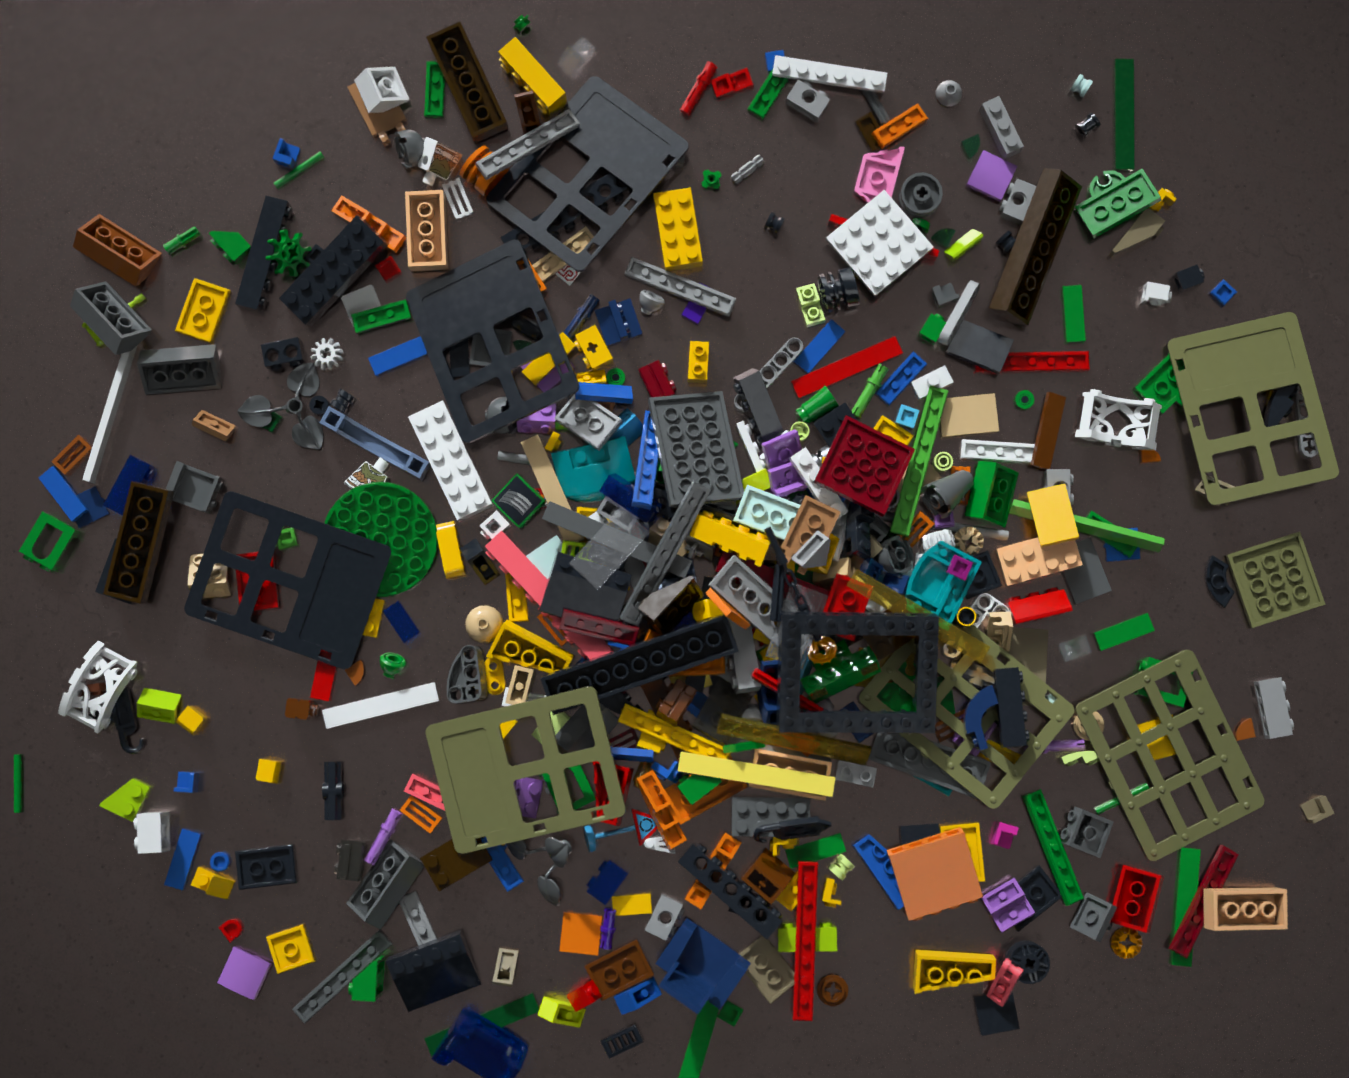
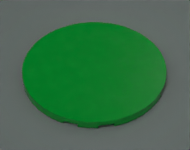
(394, 518)

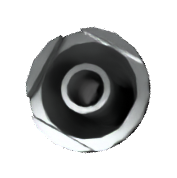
(946, 493)

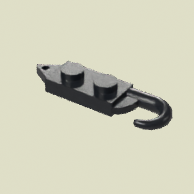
(125, 721)
(793, 828)

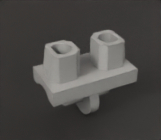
(699, 548)

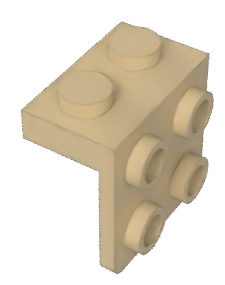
(218, 583)

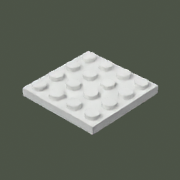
(879, 243)

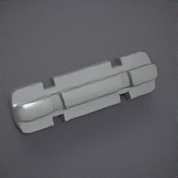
(747, 169)

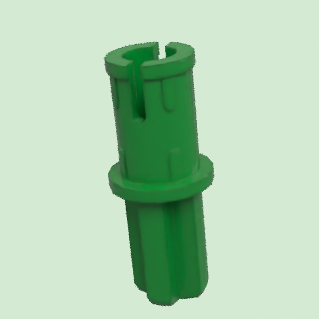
(181, 240)

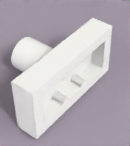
(938, 378)

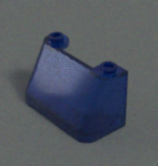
(481, 1047)

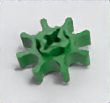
(288, 253)

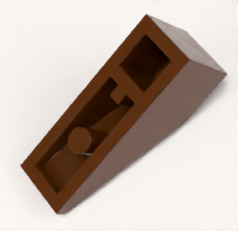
(527, 111)

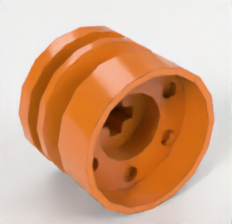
(472, 174)

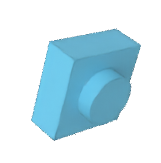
(907, 416)

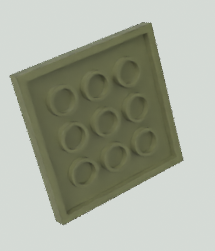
(1275, 580)

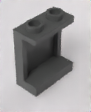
(194, 487)

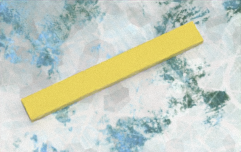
(756, 774)

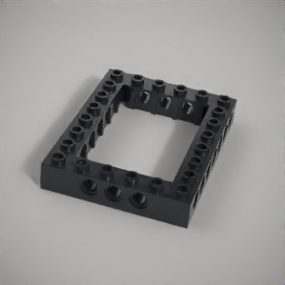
(794, 624)

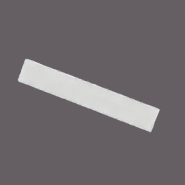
(380, 705)

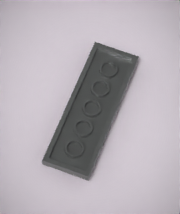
(899, 754)

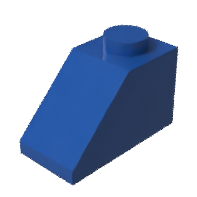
(637, 996)

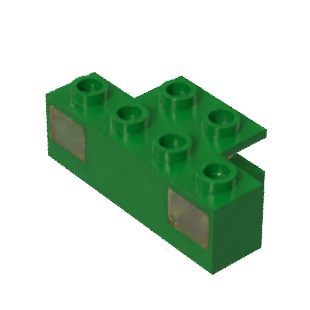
(840, 673)

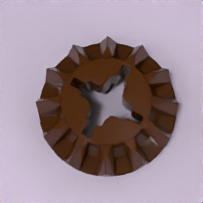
(838, 997)

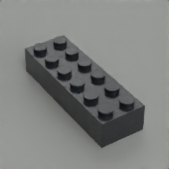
(333, 271)

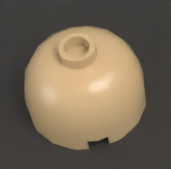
(483, 624)

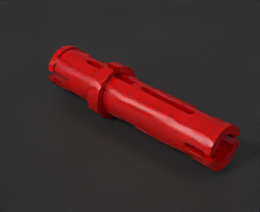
(702, 82)

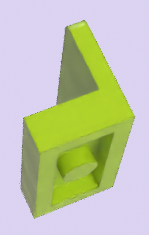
(158, 705)

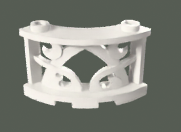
(1138, 440)
(95, 659)

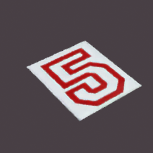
(567, 274)

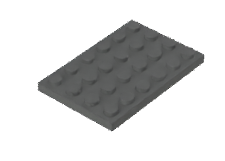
(696, 446)

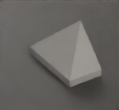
(813, 552)

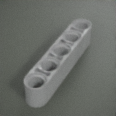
(776, 369)

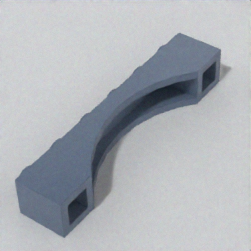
(375, 443)

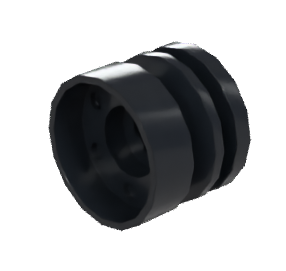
(839, 289)
(1024, 949)

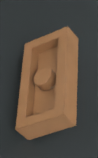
(213, 425)

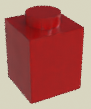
(584, 995)

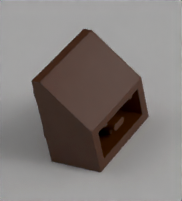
(768, 876)

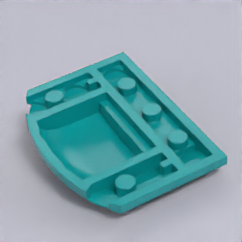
(585, 469)
(934, 587)

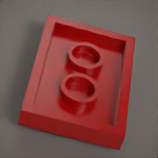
(268, 595)
(844, 599)

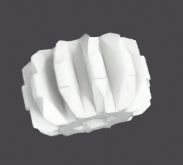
(324, 348)
(932, 538)

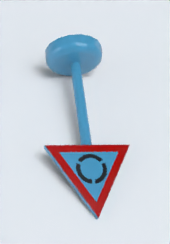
(643, 825)

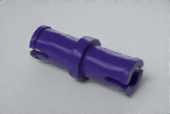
(608, 928)

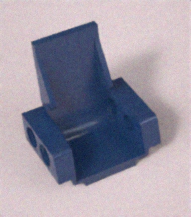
(700, 968)

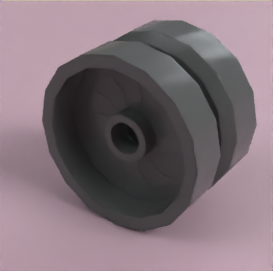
(924, 185)

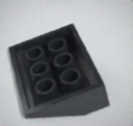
(573, 592)
(433, 971)

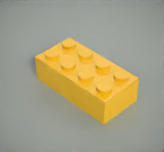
(532, 77)
(678, 229)

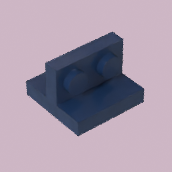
(618, 322)

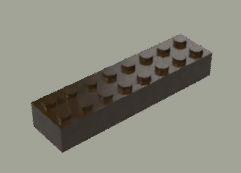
(1035, 246)

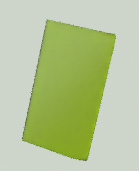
(963, 245)

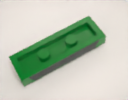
(381, 316)

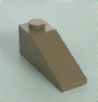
(1142, 230)

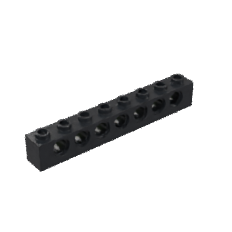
(569, 222)

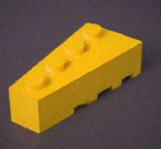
(730, 537)
(528, 650)
(952, 969)

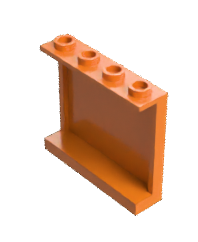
(935, 874)

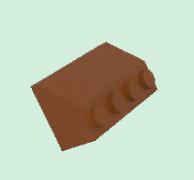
(116, 249)

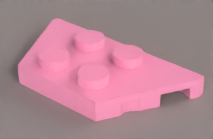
(878, 173)

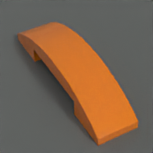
(724, 852)

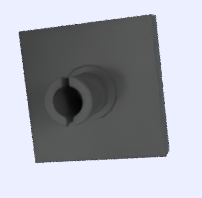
(1093, 917)

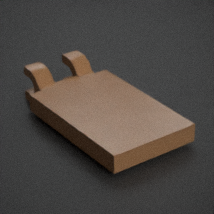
(379, 122)
(809, 518)

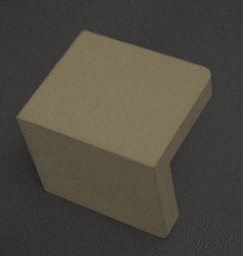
(1317, 809)

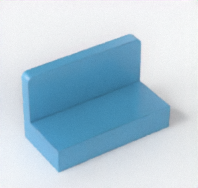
(630, 427)

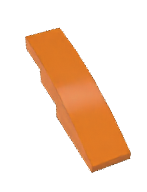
(348, 210)
(660, 809)

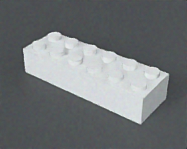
(450, 461)

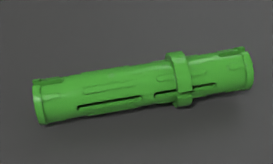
(869, 391)

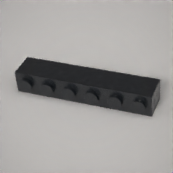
(258, 270)

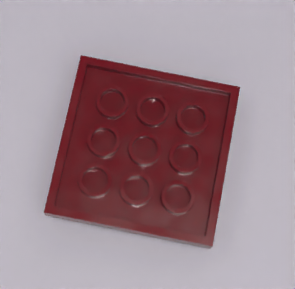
(864, 466)

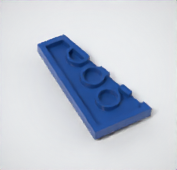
(879, 865)

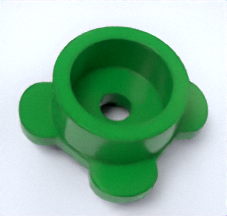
(521, 22)
(711, 184)

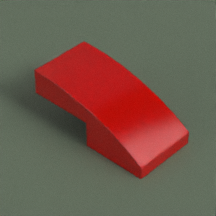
(732, 83)

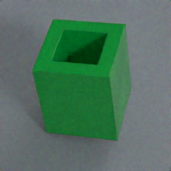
(932, 328)

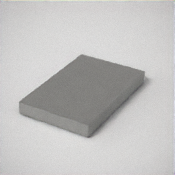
(588, 421)

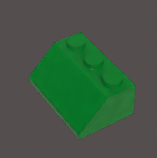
(992, 493)
(369, 983)

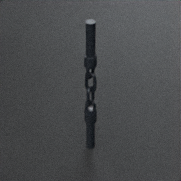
(782, 560)

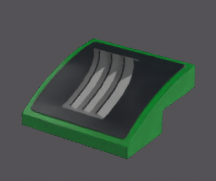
(518, 500)

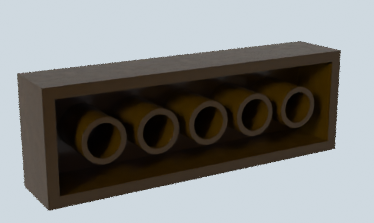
(467, 82)
(138, 542)

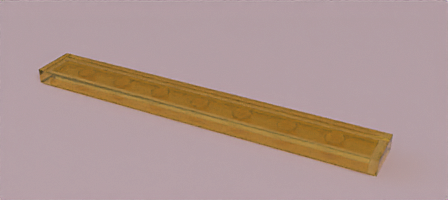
(900, 604)
(796, 741)

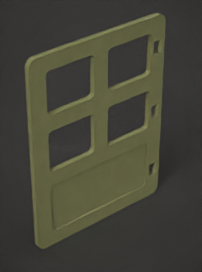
(1240, 364)
(480, 782)

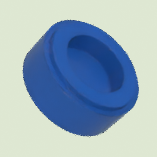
(220, 861)

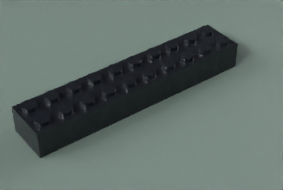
(646, 660)

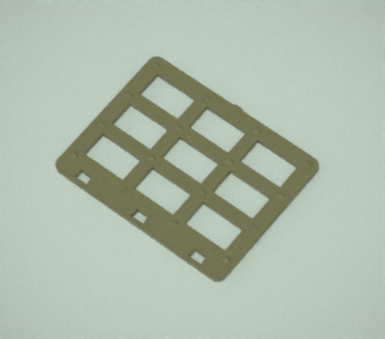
(1058, 712)
(1225, 747)

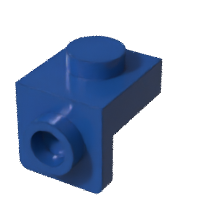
(671, 774)

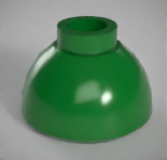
(392, 664)

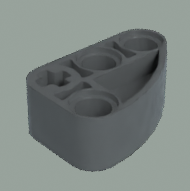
(462, 680)

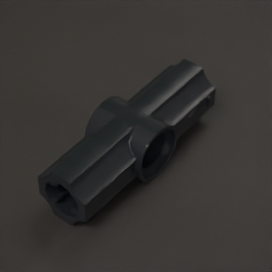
(333, 790)

